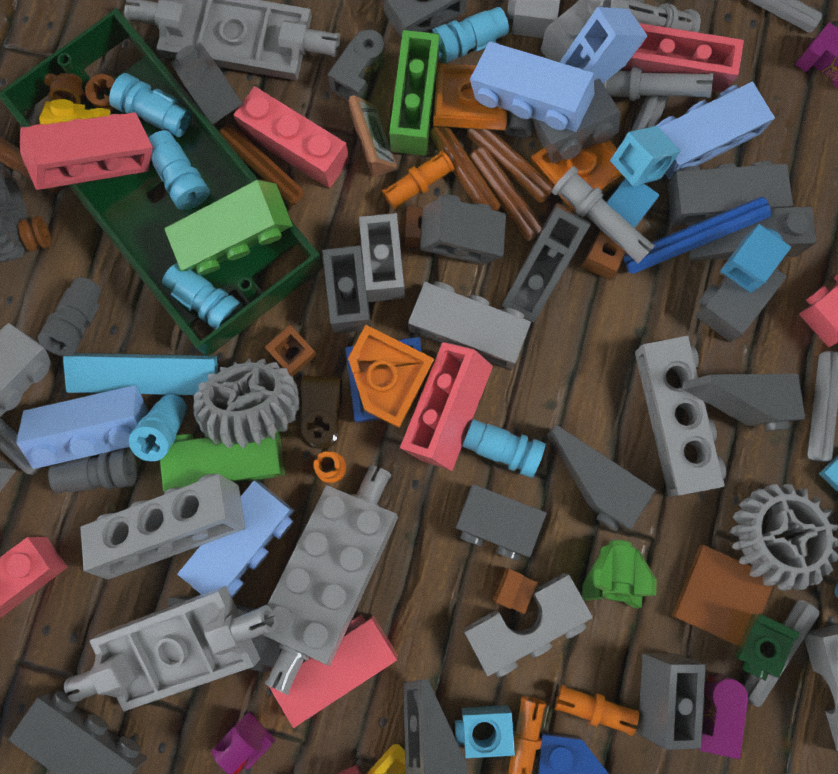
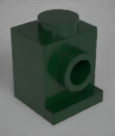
(758, 631)

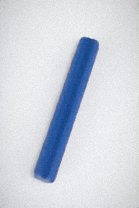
(702, 233)

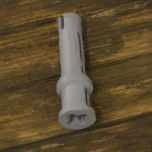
(663, 15)
(637, 84)
(589, 203)

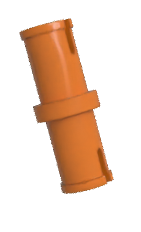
(418, 180)
(327, 458)
(596, 710)
(527, 735)

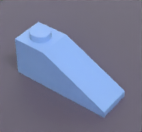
(605, 42)

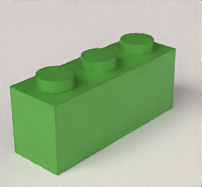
(414, 93)
(229, 227)
(195, 458)

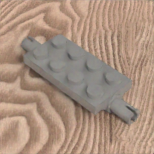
(237, 33)
(328, 576)
(173, 650)

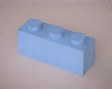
(532, 86)
(716, 126)
(80, 426)
(230, 557)

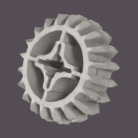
(246, 403)
(788, 514)

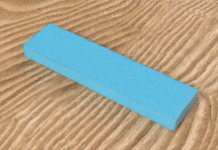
(148, 372)

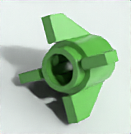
(620, 575)

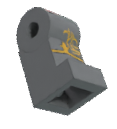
(356, 64)

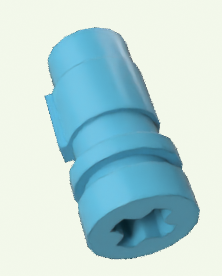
(471, 33)
(153, 106)
(174, 168)
(198, 294)
(158, 429)
(505, 447)

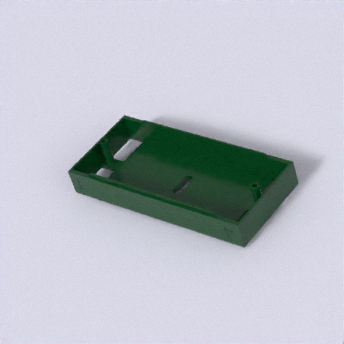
(123, 202)

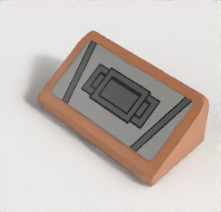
(371, 136)

